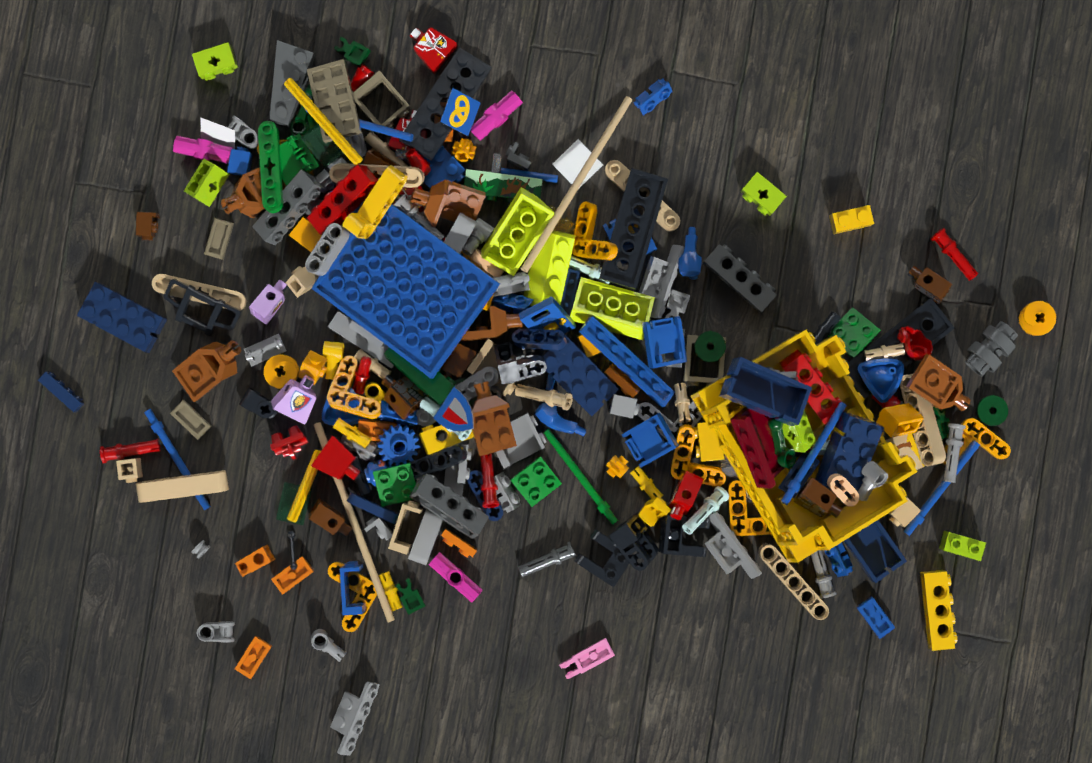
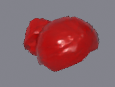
(915, 343)

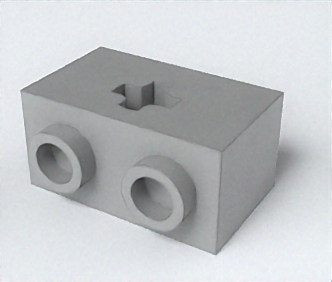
(624, 406)

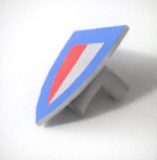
(455, 412)

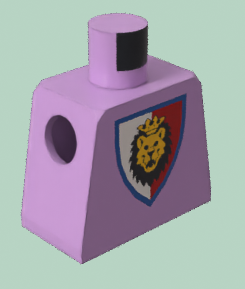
(265, 309)
(295, 399)

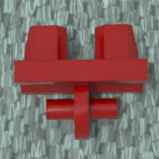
(289, 445)

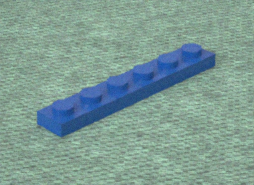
(626, 361)

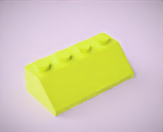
(517, 232)
(550, 268)
(613, 307)

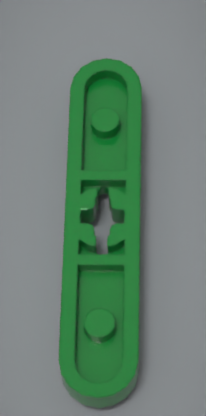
(270, 182)

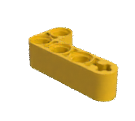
(376, 204)

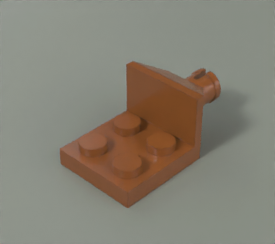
(247, 194)
(448, 201)
(499, 325)
(207, 368)
(938, 384)
(491, 422)

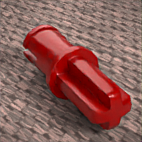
(362, 375)

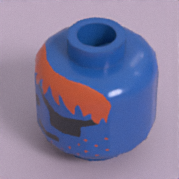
(374, 466)

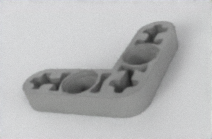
(671, 425)

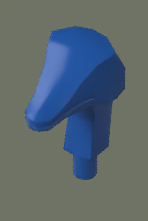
(690, 261)
(549, 416)

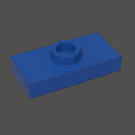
(875, 617)

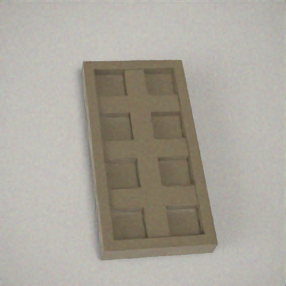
(335, 97)

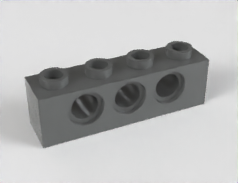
(298, 197)
(714, 263)
(423, 495)

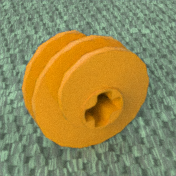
(1047, 318)
(275, 362)

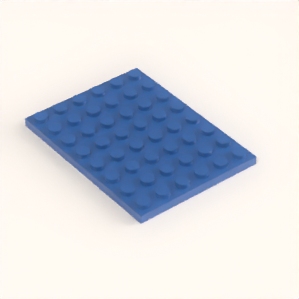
(408, 290)

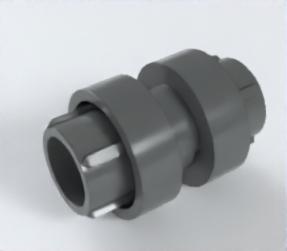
(996, 342)

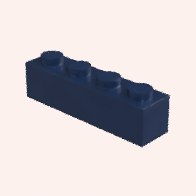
(569, 290)
(63, 393)

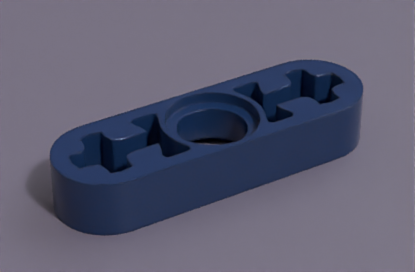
(546, 343)
(474, 485)
(372, 508)

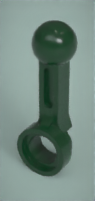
(302, 116)
(786, 456)

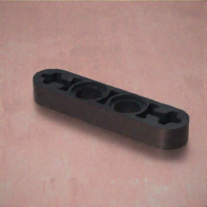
(432, 461)

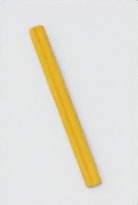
(323, 121)

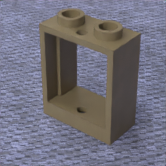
(372, 84)
(694, 381)

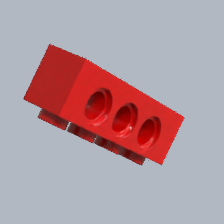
(365, 182)
(796, 362)

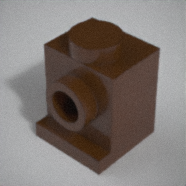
(146, 225)

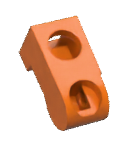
(255, 560)

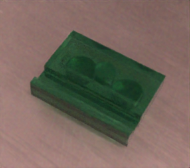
(324, 152)
(287, 498)

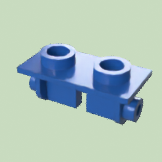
(660, 91)
(507, 301)
(389, 414)
(840, 564)

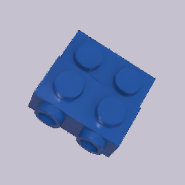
(444, 167)

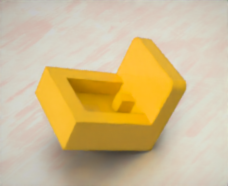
(653, 511)

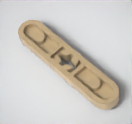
(414, 174)
(619, 175)
(233, 298)

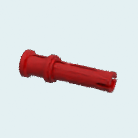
(949, 247)
(121, 451)
(489, 487)

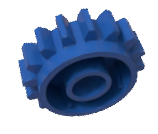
(400, 454)

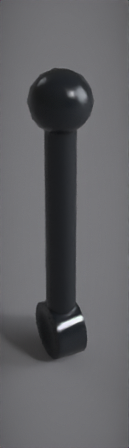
(291, 535)

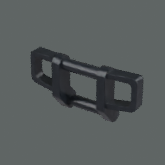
(218, 304)

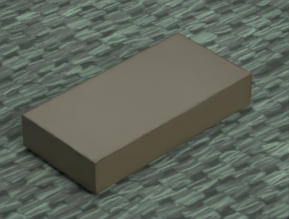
(219, 238)
(190, 419)

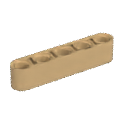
(927, 436)
(182, 486)
(797, 590)

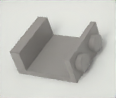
(526, 438)

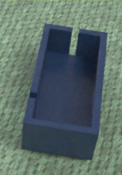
(121, 317)
(579, 377)
(765, 391)
(849, 452)
(875, 551)

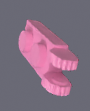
(589, 658)

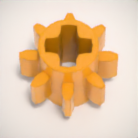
(464, 150)
(617, 466)

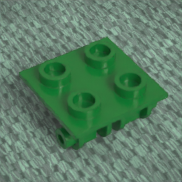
(294, 157)
(855, 332)
(536, 481)
(394, 484)

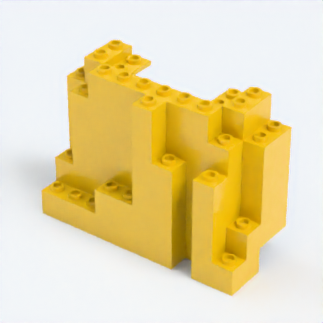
(792, 526)

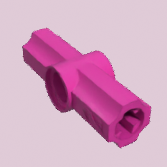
(496, 115)
(202, 149)
(464, 586)

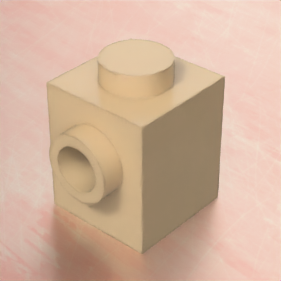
(301, 281)
(129, 470)
(904, 514)

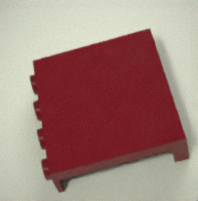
(758, 446)

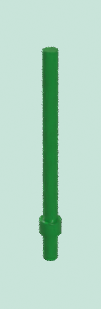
(603, 506)

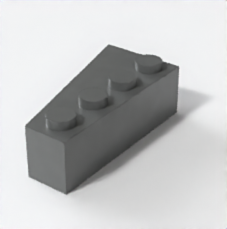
(289, 63)

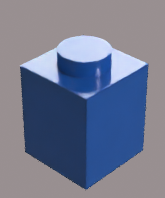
(240, 161)

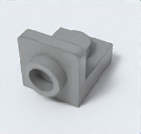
(383, 529)

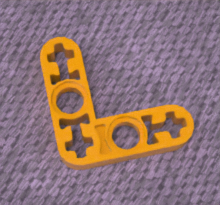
(585, 240)
(343, 392)
(968, 436)
(689, 466)
(747, 522)
(360, 589)

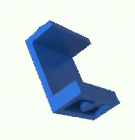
(347, 608)

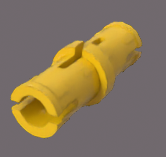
(352, 433)
(645, 483)
(390, 591)

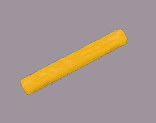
(303, 490)

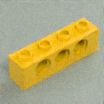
(432, 444)
(929, 581)

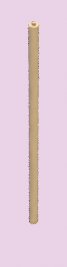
(576, 184)
(358, 534)

